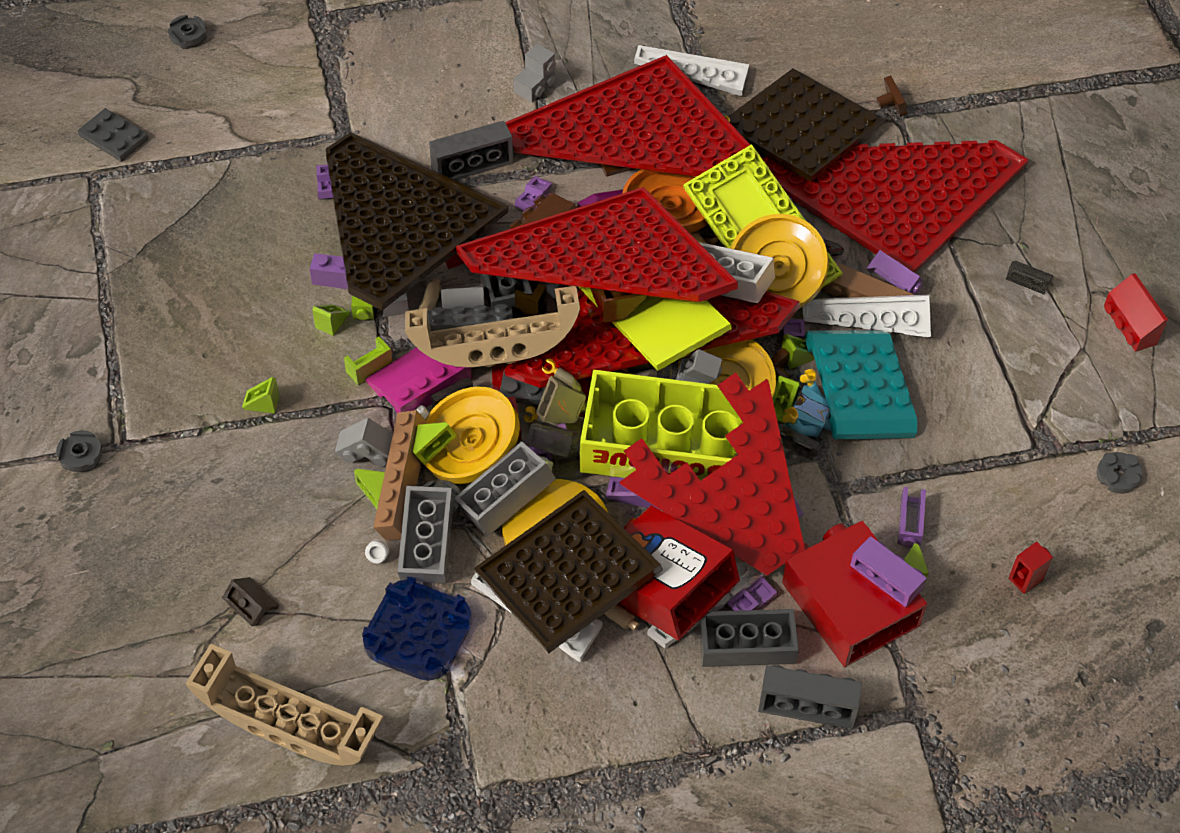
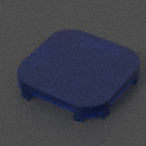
(417, 630)

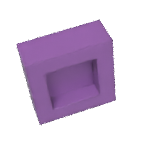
(795, 328)

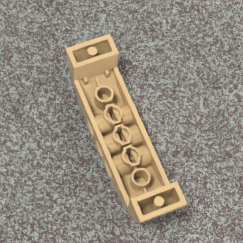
(495, 341)
(280, 712)

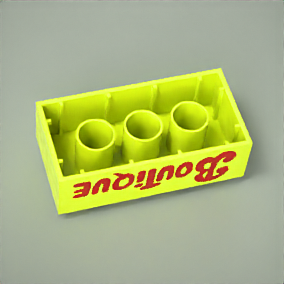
(673, 417)

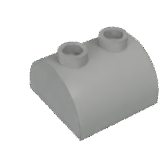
(464, 296)

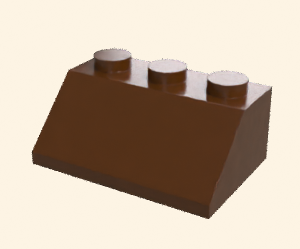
(544, 207)
(615, 304)

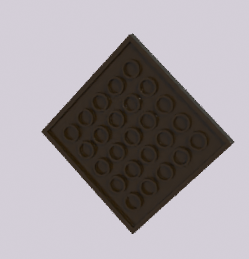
(803, 124)
(567, 570)

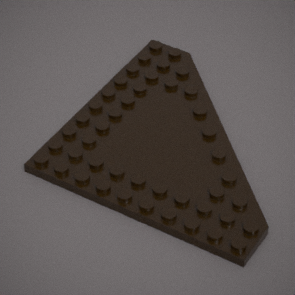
(398, 218)

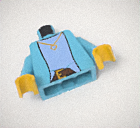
(810, 409)

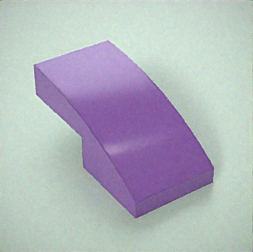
(323, 180)
(532, 189)
(754, 597)

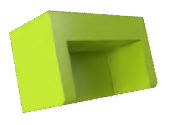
(369, 362)

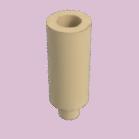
(431, 295)
(622, 617)

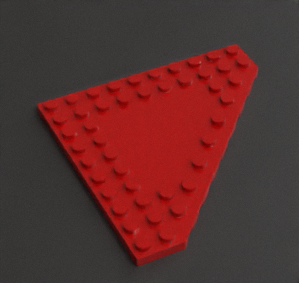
(633, 120)
(905, 195)
(607, 245)
(603, 347)

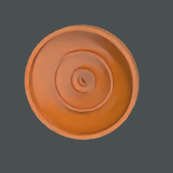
(669, 192)

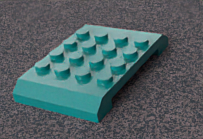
(863, 384)

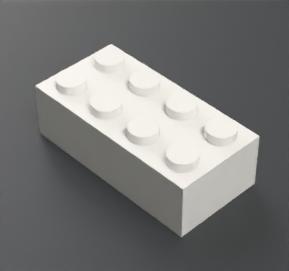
(750, 270)

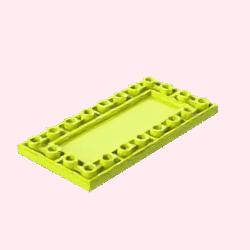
(738, 194)
(669, 327)

